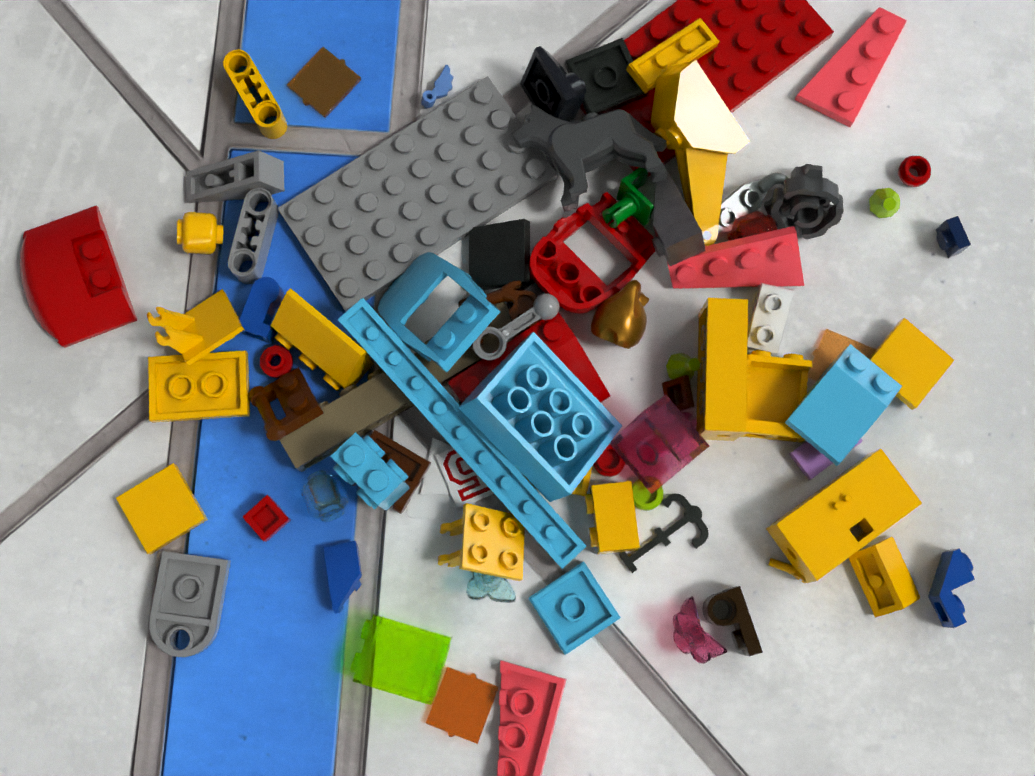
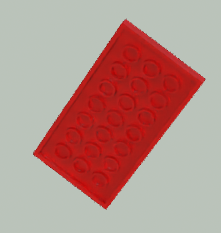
(754, 48)

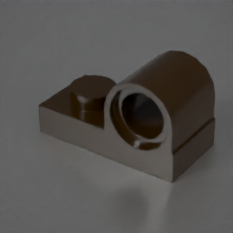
(738, 615)

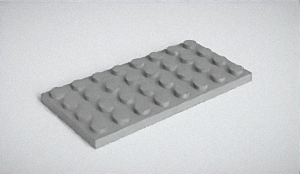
(416, 193)

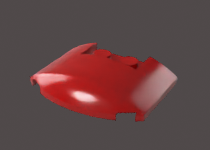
(74, 278)

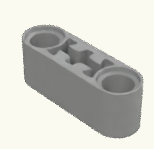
(265, 226)

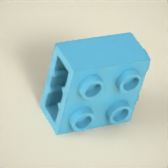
(362, 463)

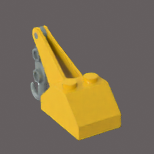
(703, 134)

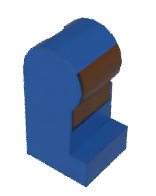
(260, 308)

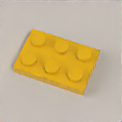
(204, 390)

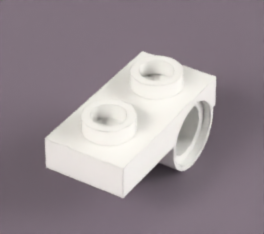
(769, 317)

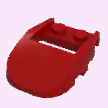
(567, 277)

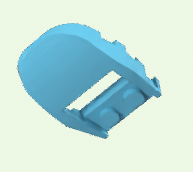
(461, 328)

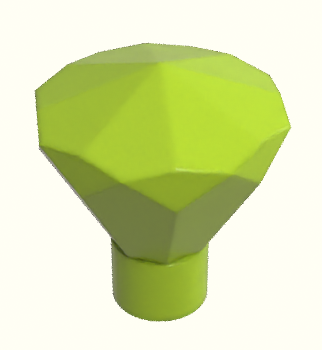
(884, 202)
(681, 364)

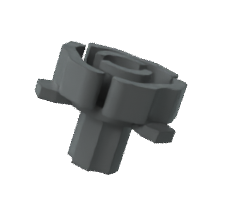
(808, 200)

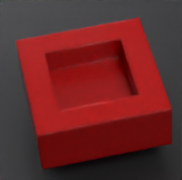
(266, 518)

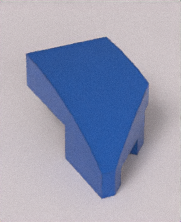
(343, 572)

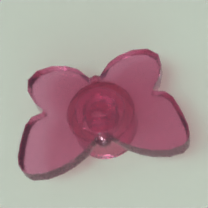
(691, 637)

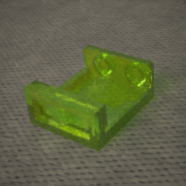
(401, 659)

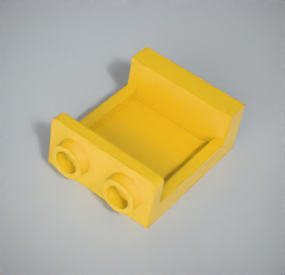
(773, 394)

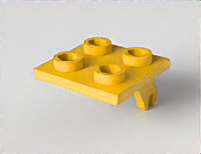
(198, 329)
(489, 543)

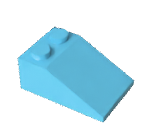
(843, 404)

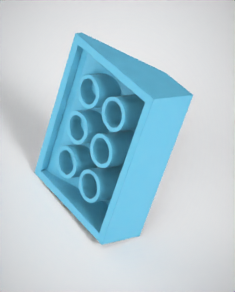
(541, 418)

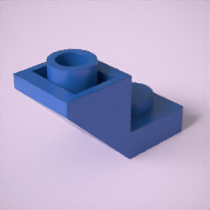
(952, 572)

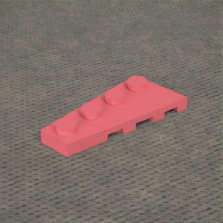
(850, 74)
(743, 262)
(527, 718)

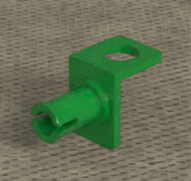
(630, 201)

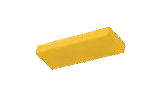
(680, 48)

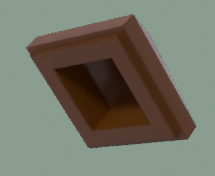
(679, 392)

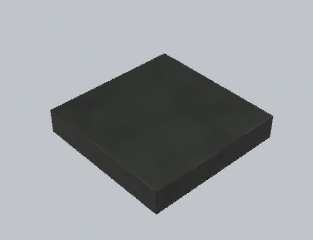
(606, 77)
(500, 254)

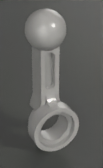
(544, 307)

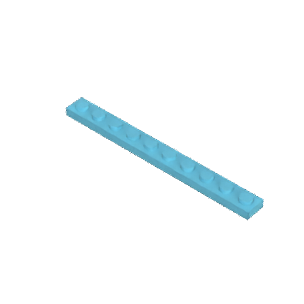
(461, 433)

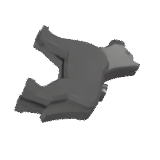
(590, 144)

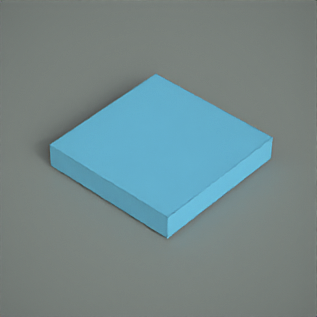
(574, 608)

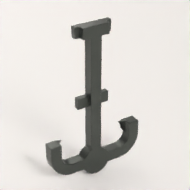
(692, 514)

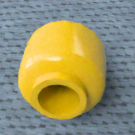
(199, 233)

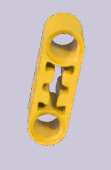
(246, 79)

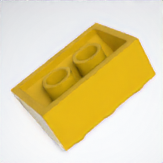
(319, 342)

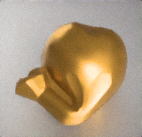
(622, 317)

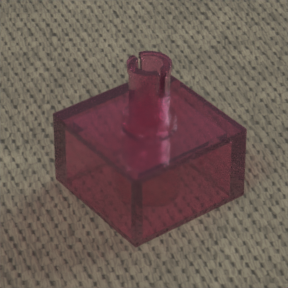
(659, 443)

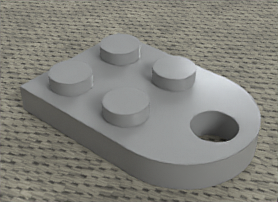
(190, 599)

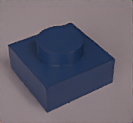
(952, 237)

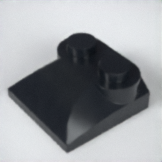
(551, 87)

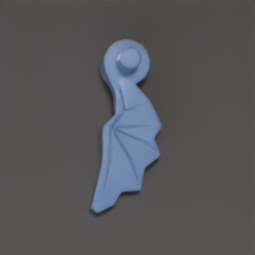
(441, 88)

